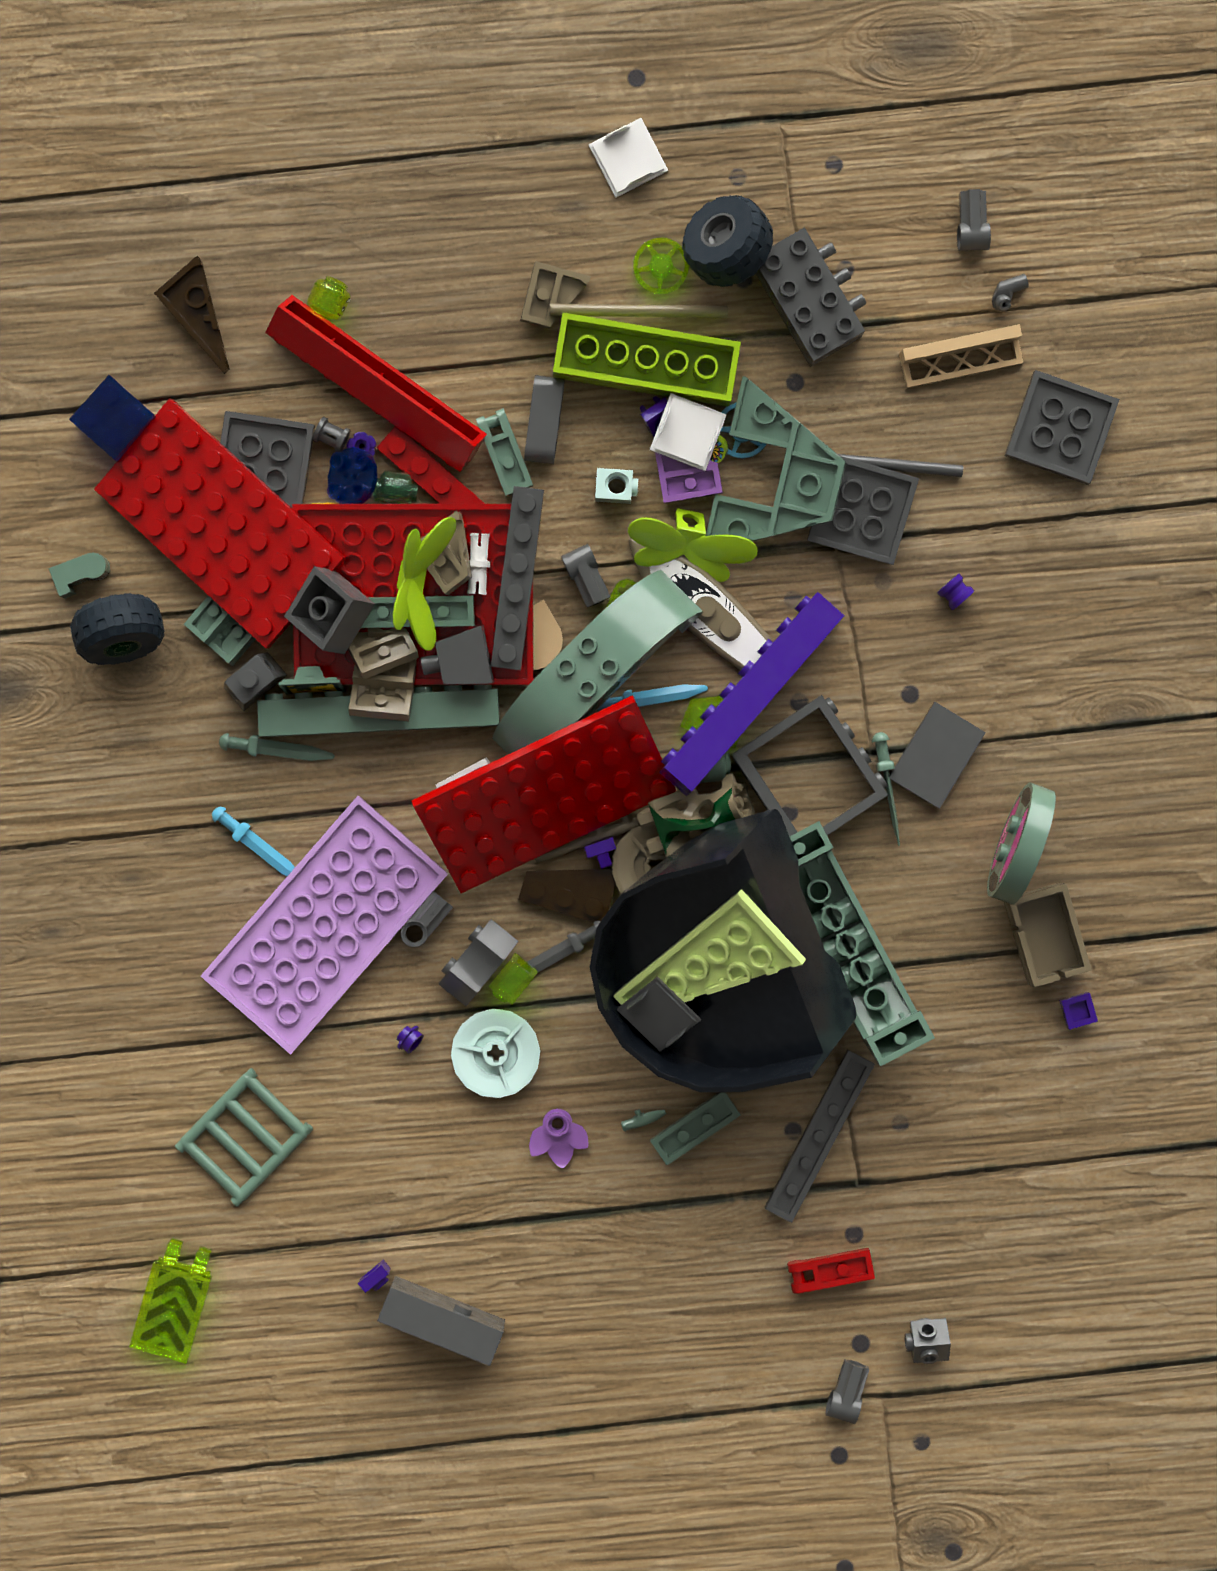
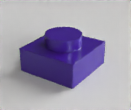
(1078, 1010)
(375, 1277)

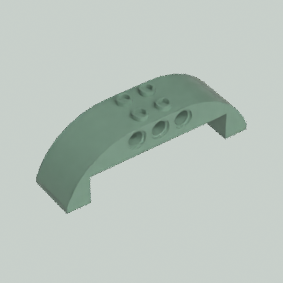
(598, 661)
(883, 1007)

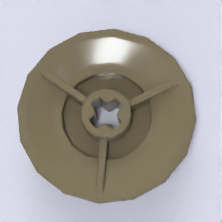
(632, 856)

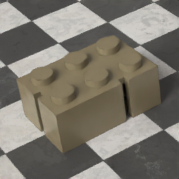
(1048, 935)

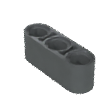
(544, 419)

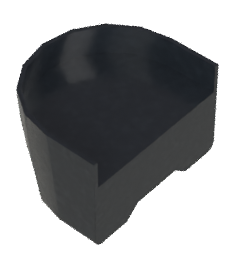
(751, 1033)

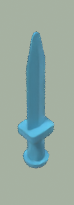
(658, 695)
(253, 841)

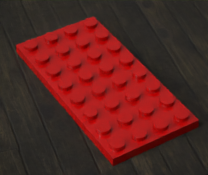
(216, 521)
(544, 795)

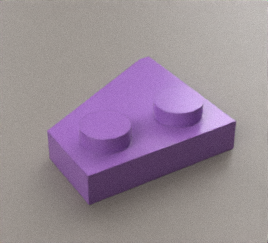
(686, 482)

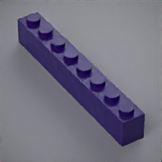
(751, 694)

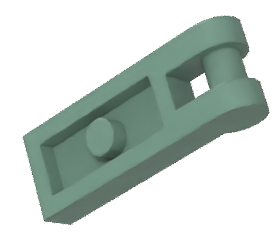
(505, 453)

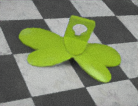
(707, 552)
(410, 600)

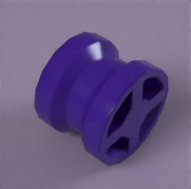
(955, 591)

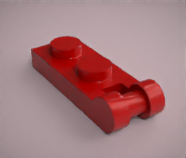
(832, 1270)

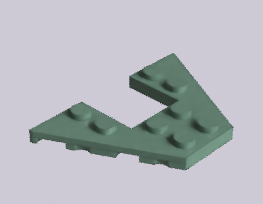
(807, 481)

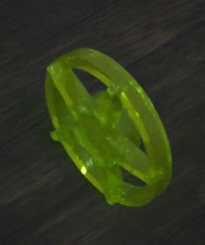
(660, 266)

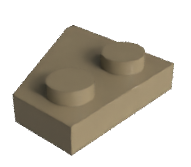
(550, 286)
(453, 564)
(381, 650)

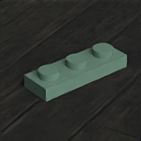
(695, 1127)

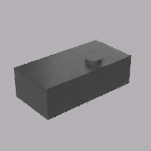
(442, 1320)

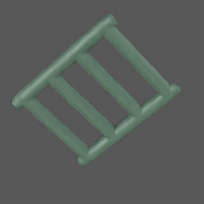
(279, 1151)

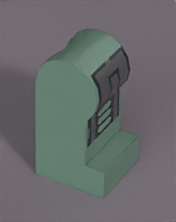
(78, 571)

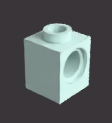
(603, 478)

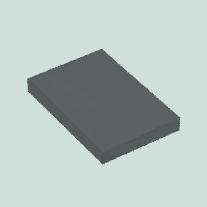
(936, 755)

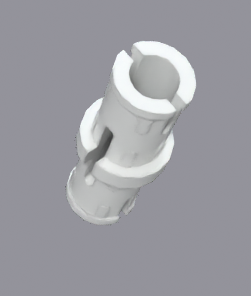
(478, 563)

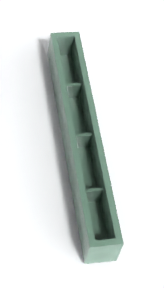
(331, 713)

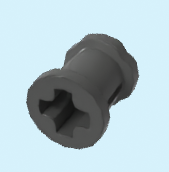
(325, 427)

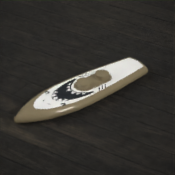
(724, 621)

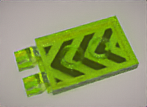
(172, 1304)

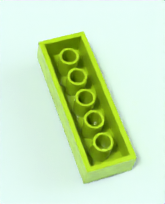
(646, 359)

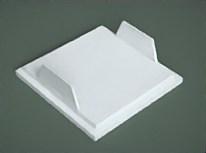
(628, 157)
(688, 432)

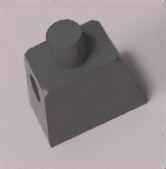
(461, 659)
(254, 680)

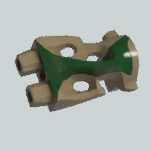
(674, 825)

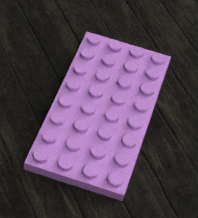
(324, 924)

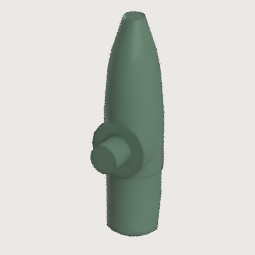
(642, 1119)

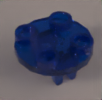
(343, 480)

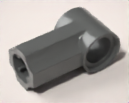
(973, 230)
(584, 571)
(427, 917)
(846, 1399)

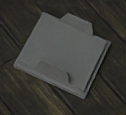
(658, 1014)

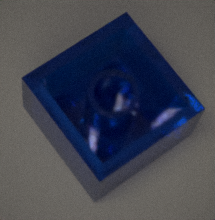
(112, 418)

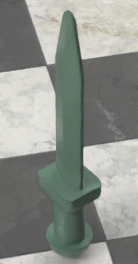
(274, 748)
(885, 764)

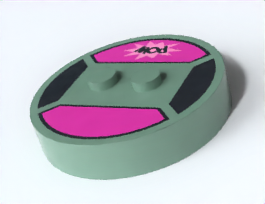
(1021, 843)

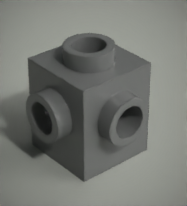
(928, 1340)

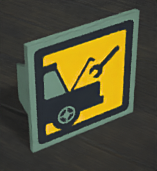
(310, 680)

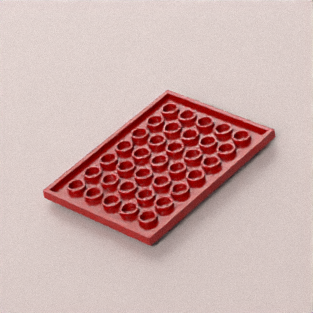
(374, 546)

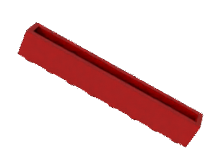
(375, 383)

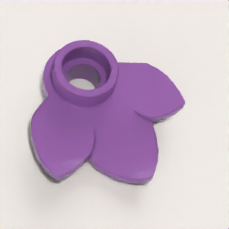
(558, 1141)

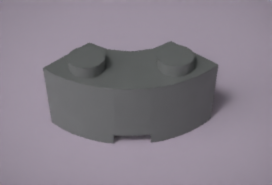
(478, 962)

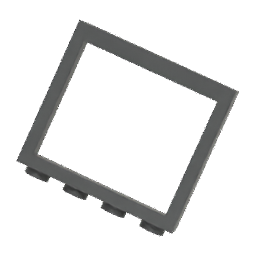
(843, 733)

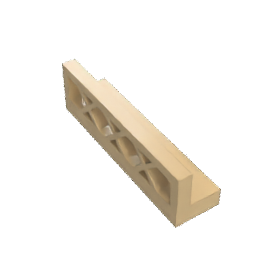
(958, 345)

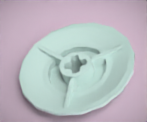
(483, 1073)

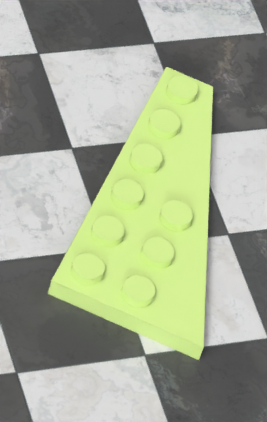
(720, 953)

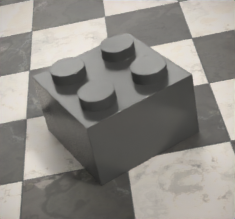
(329, 610)

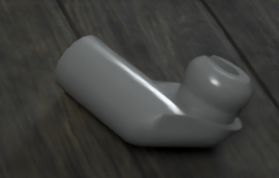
(1005, 290)

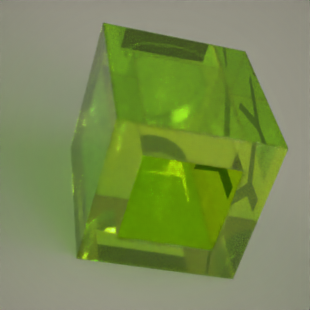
(512, 979)

